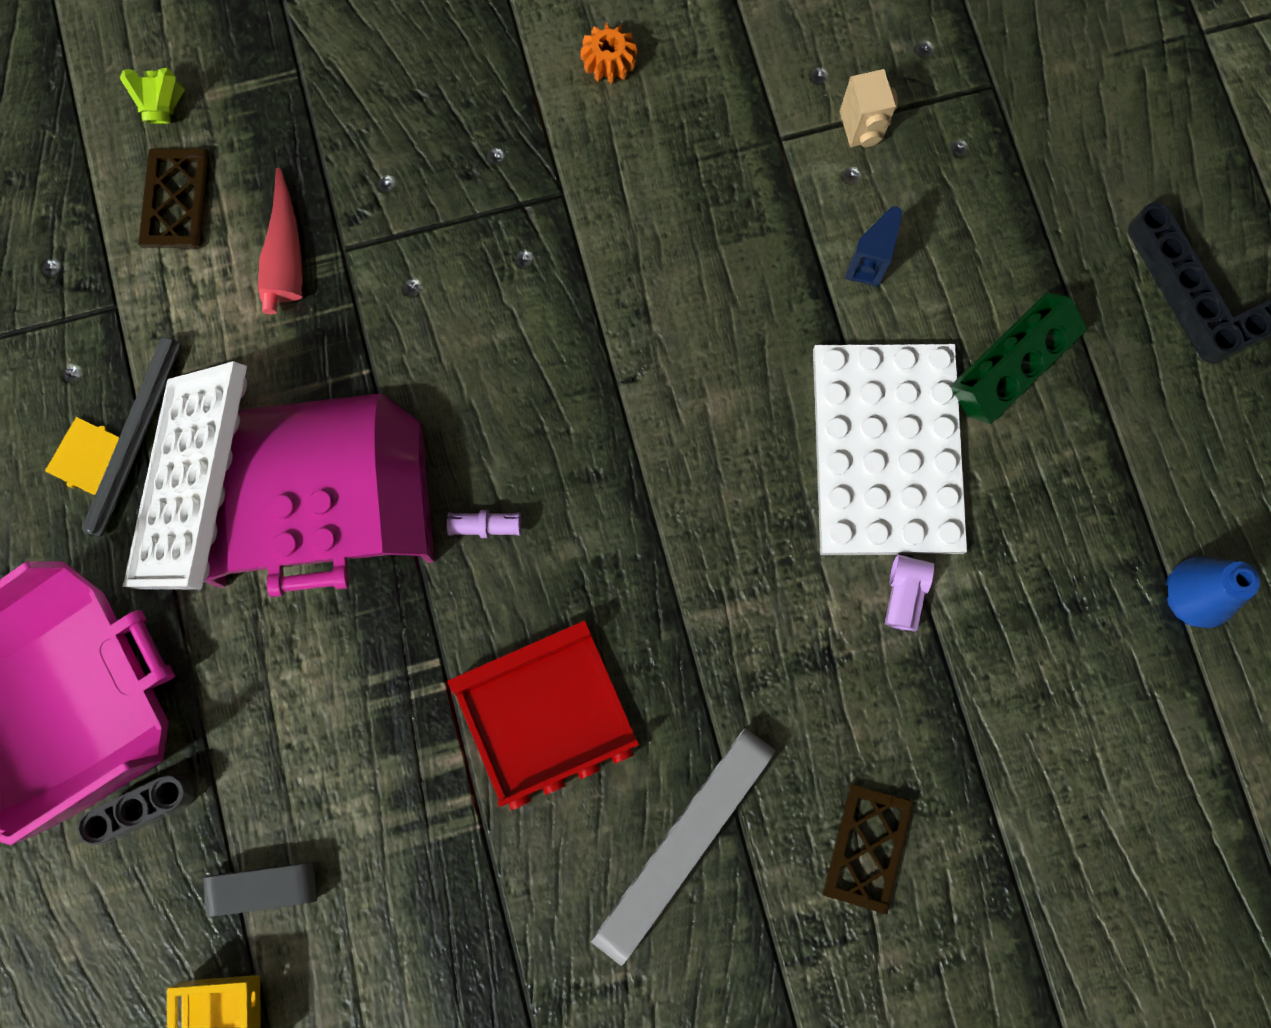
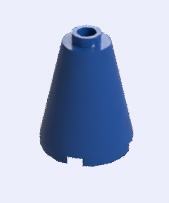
(1210, 590)

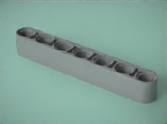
(682, 847)

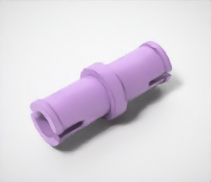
(484, 524)

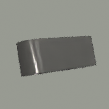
(119, 810)
(260, 889)

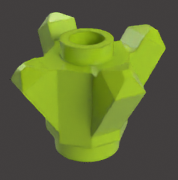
(153, 93)

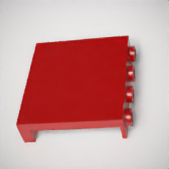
(544, 715)

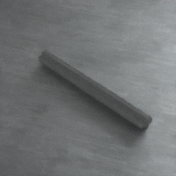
(131, 437)

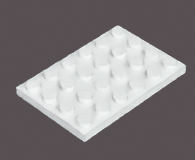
(888, 450)
(186, 479)

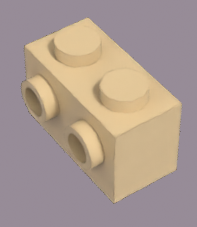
(868, 108)

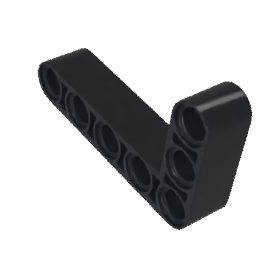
(1201, 291)

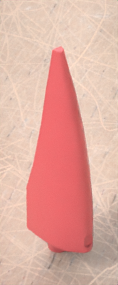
(280, 259)

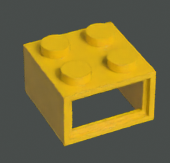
(216, 1003)

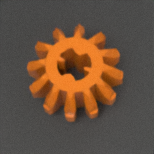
(608, 53)

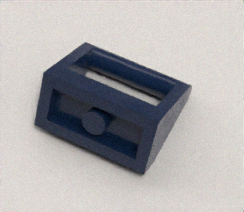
(875, 250)

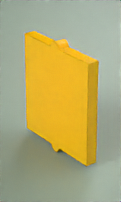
(83, 456)

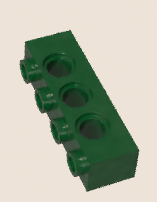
(1018, 357)

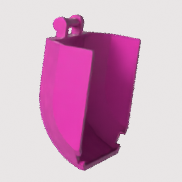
(320, 489)
(71, 698)

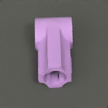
(909, 583)

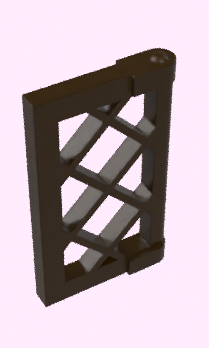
(180, 159)
(838, 858)

